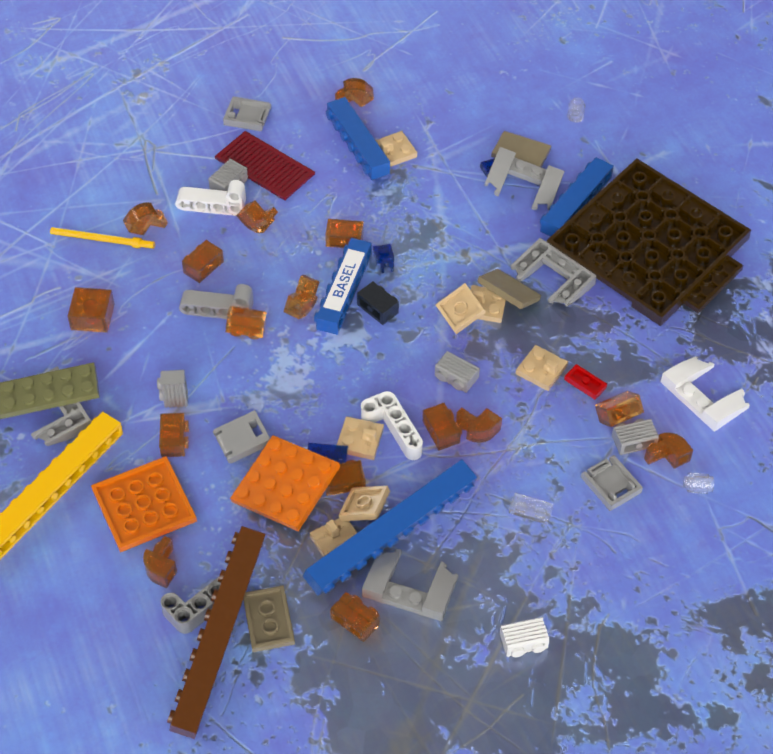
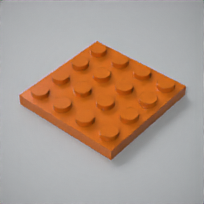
(285, 483)
(143, 504)

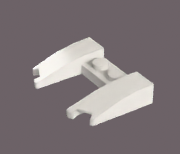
(714, 415)

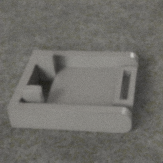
(251, 113)
(238, 439)
(610, 480)

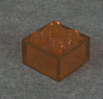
(91, 309)

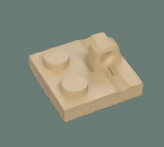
(397, 148)
(491, 302)
(460, 308)
(541, 367)
(361, 437)
(364, 503)
(332, 535)

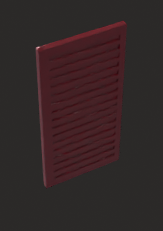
(266, 165)

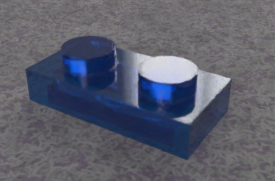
(334, 452)

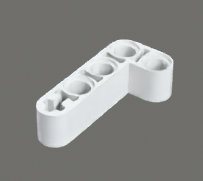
(213, 201)
(387, 407)

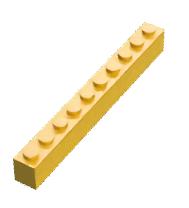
(57, 479)

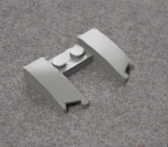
(506, 163)
(578, 277)
(66, 427)
(430, 604)

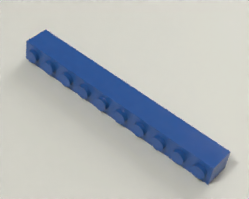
(389, 527)

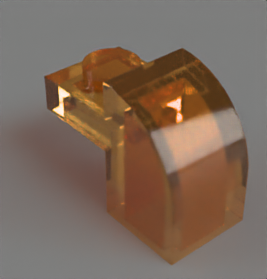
(356, 90)
(142, 216)
(255, 217)
(304, 298)
(479, 428)
(670, 446)
(157, 565)

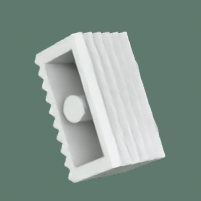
(524, 637)

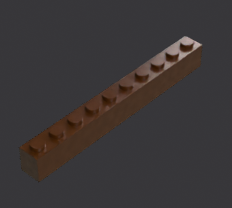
(216, 635)

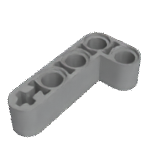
(215, 304)
(189, 609)

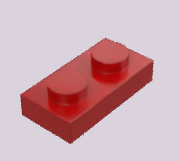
(585, 381)

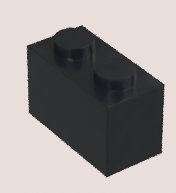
(378, 302)

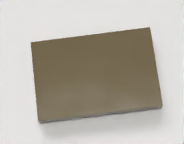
(525, 148)
(509, 288)
(268, 619)

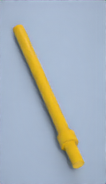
(135, 242)

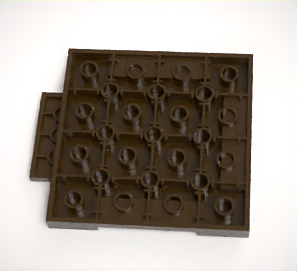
(654, 243)

